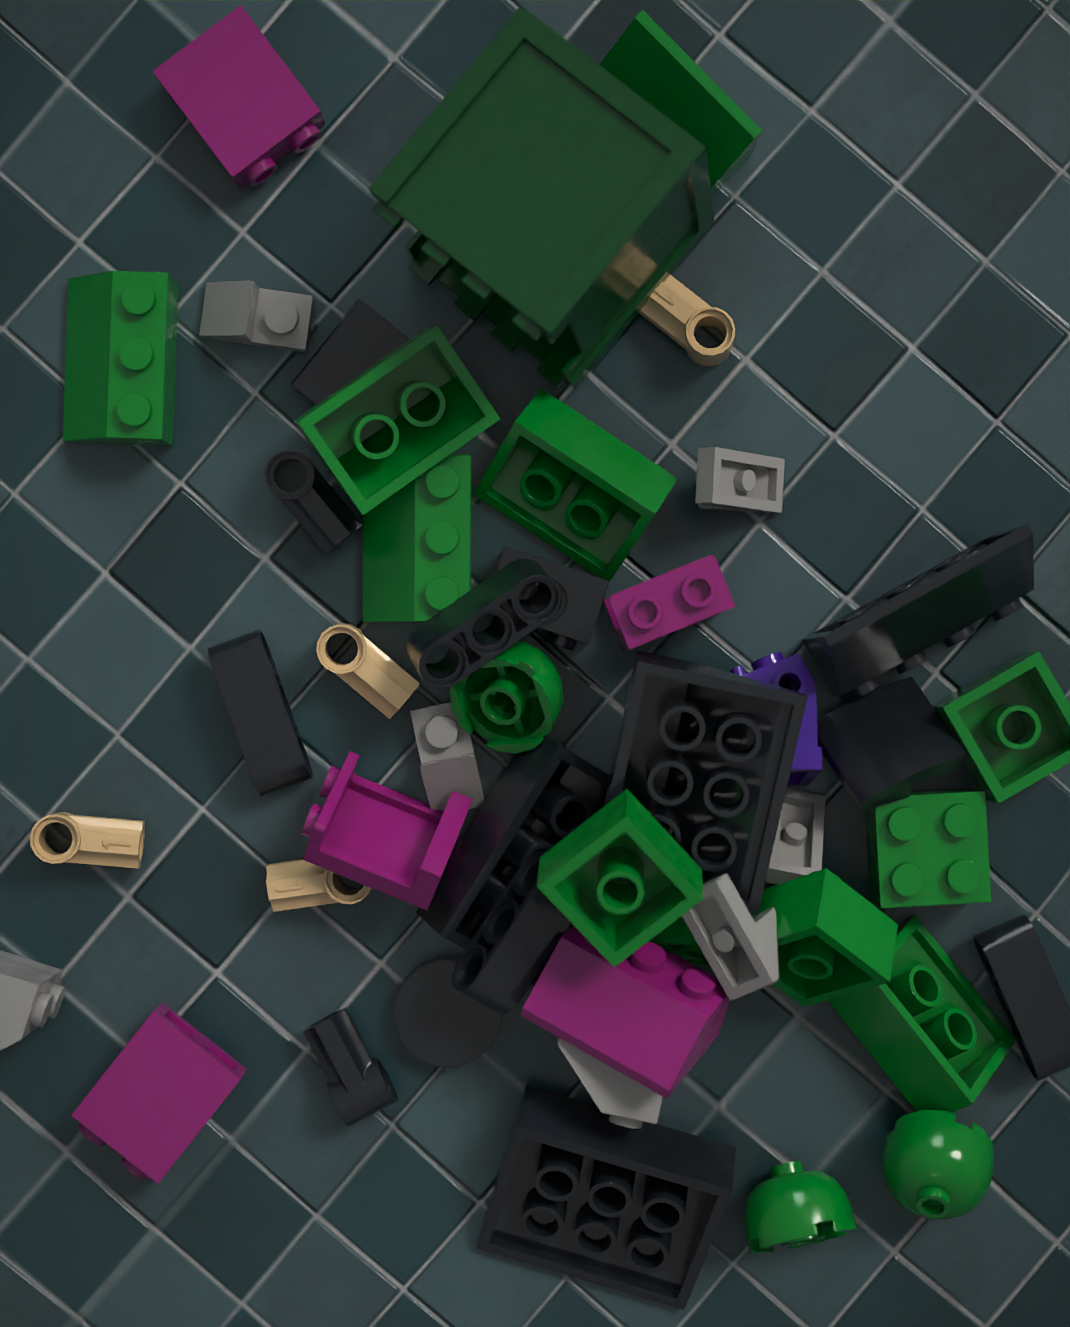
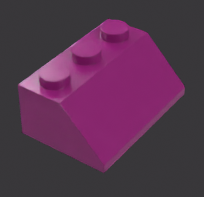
(640, 1018)

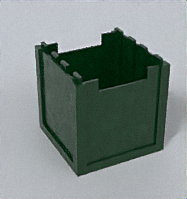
(547, 198)

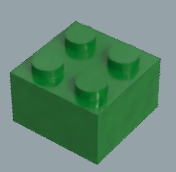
(1010, 725)
(929, 849)
(620, 878)
(828, 938)

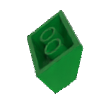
(679, 89)
(121, 358)
(397, 419)
(574, 485)
(419, 546)
(928, 1025)

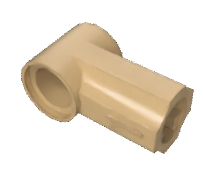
(681, 314)
(371, 672)
(94, 840)
(303, 885)

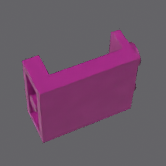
(241, 98)
(668, 602)
(382, 835)
(158, 1094)

